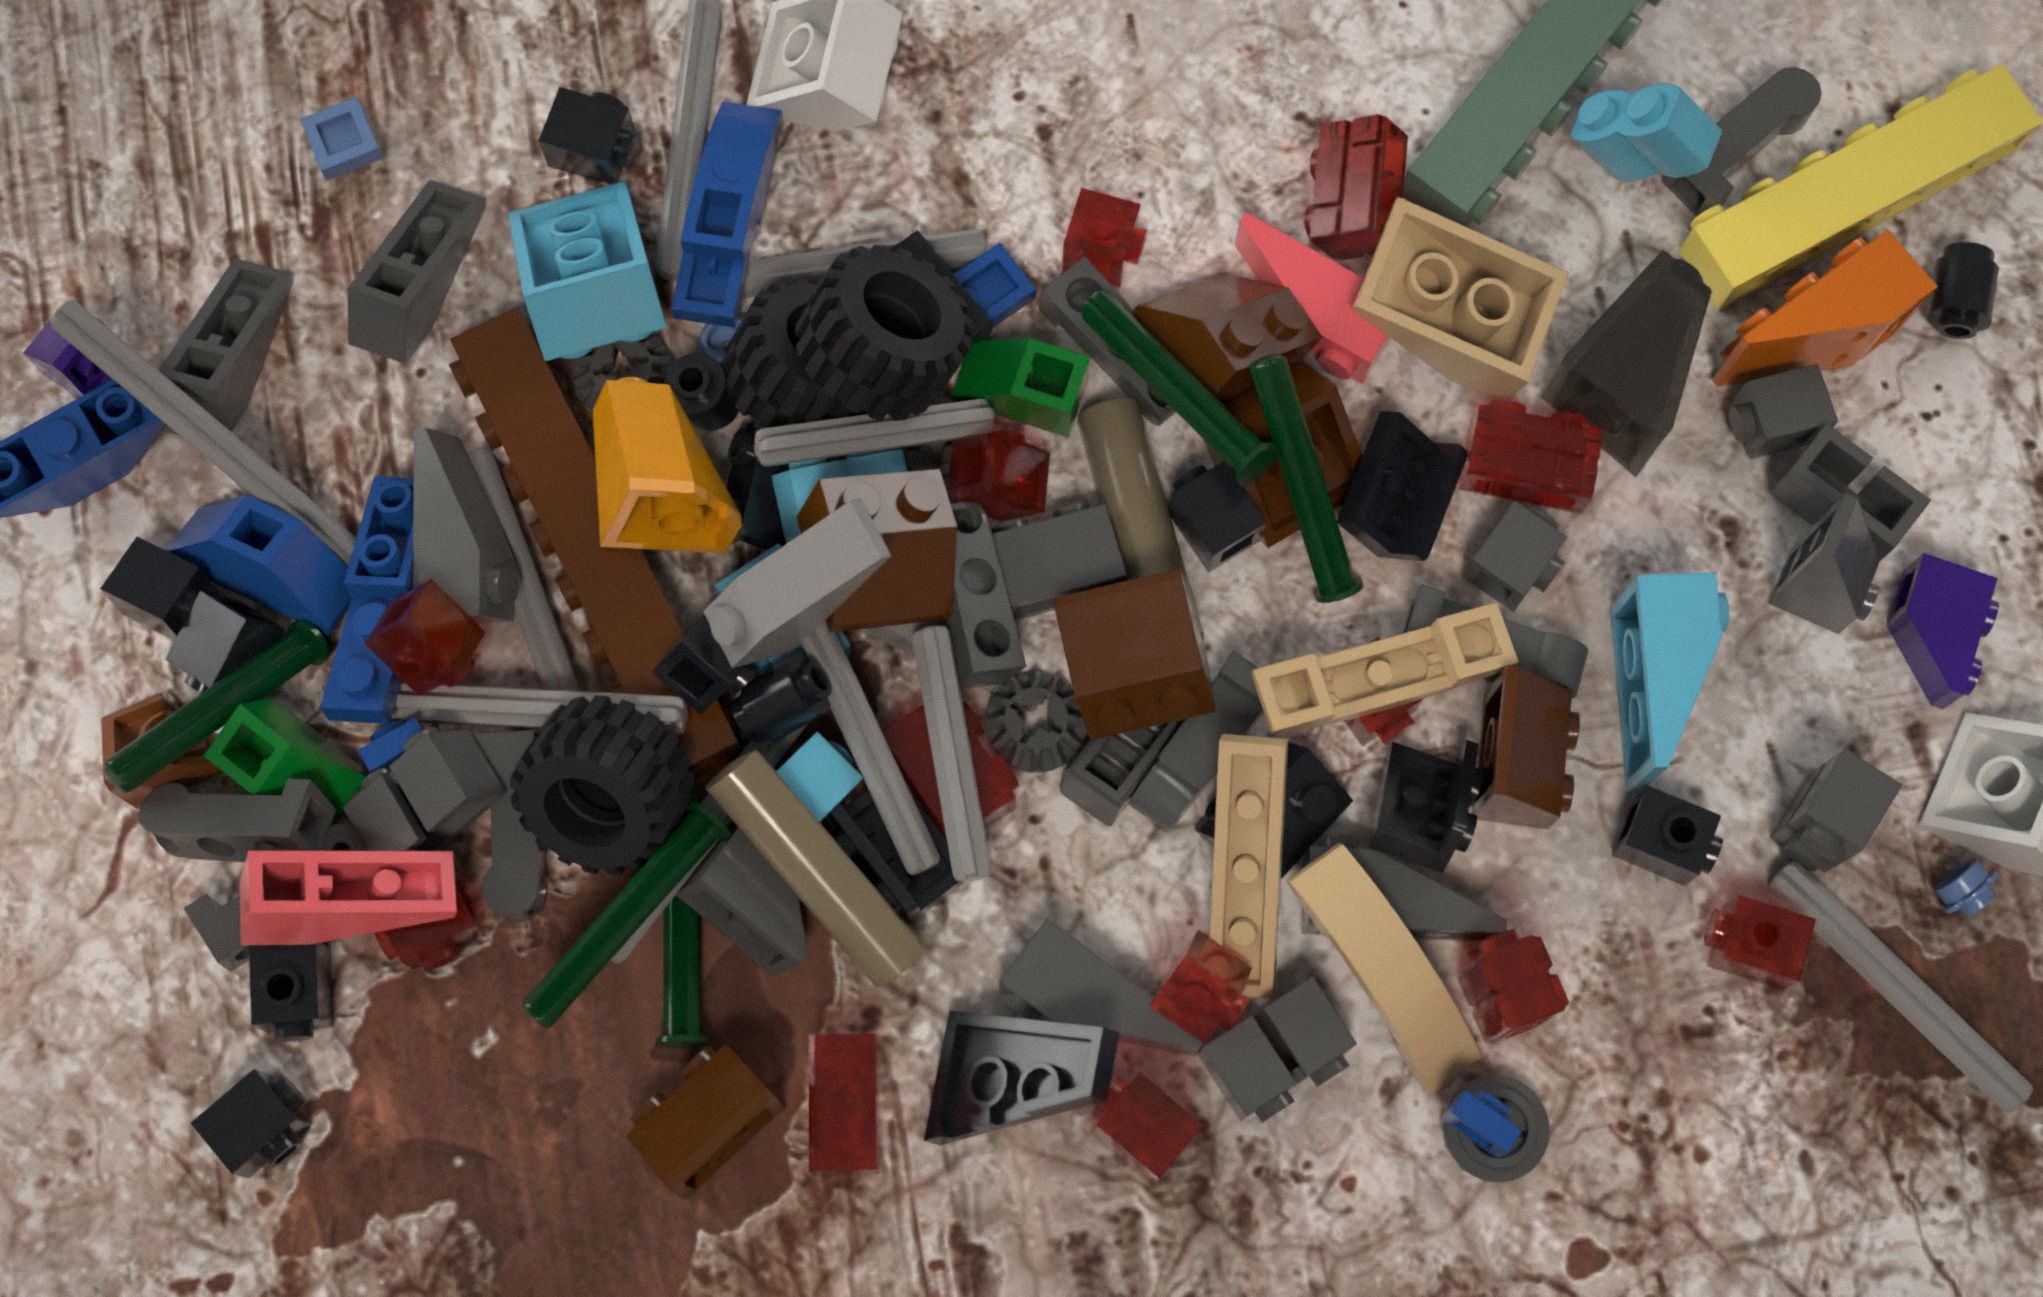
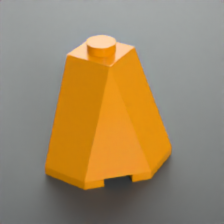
(656, 475)

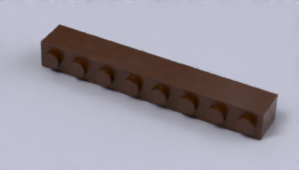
(559, 478)

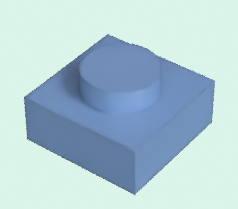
(341, 138)

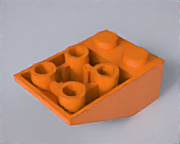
(1833, 316)

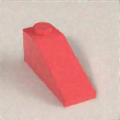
(1323, 290)
(341, 894)

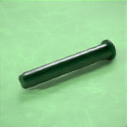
(1178, 387)
(1304, 479)
(216, 705)
(624, 915)
(681, 971)

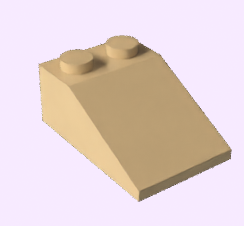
(1460, 300)

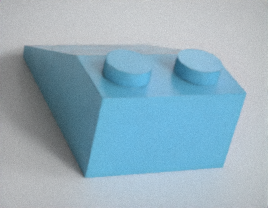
(585, 272)
(1662, 651)

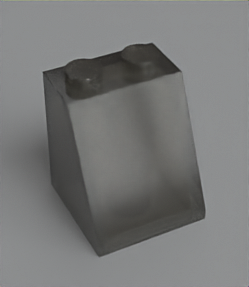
(1636, 361)

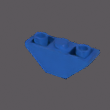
(74, 451)
(266, 560)

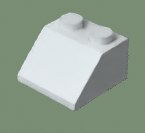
(826, 61)
(1992, 792)

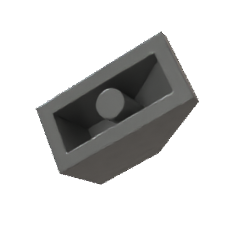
(748, 903)

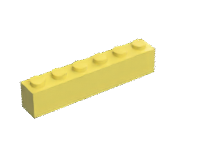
(1859, 184)

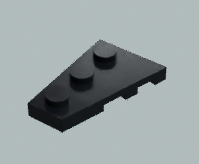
(1015, 1072)

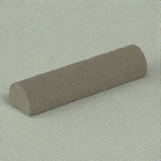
(1131, 489)
(815, 868)

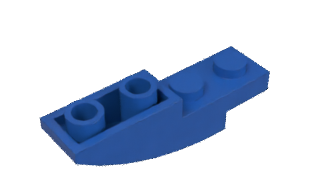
(724, 213)
(378, 572)

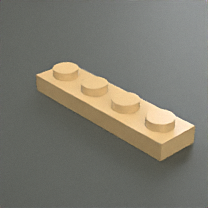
(1249, 854)

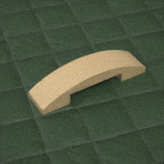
(1384, 673)
(1387, 966)

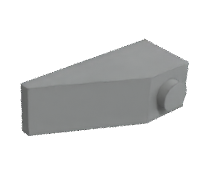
(796, 587)

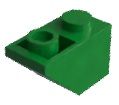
(1025, 381)
(270, 744)

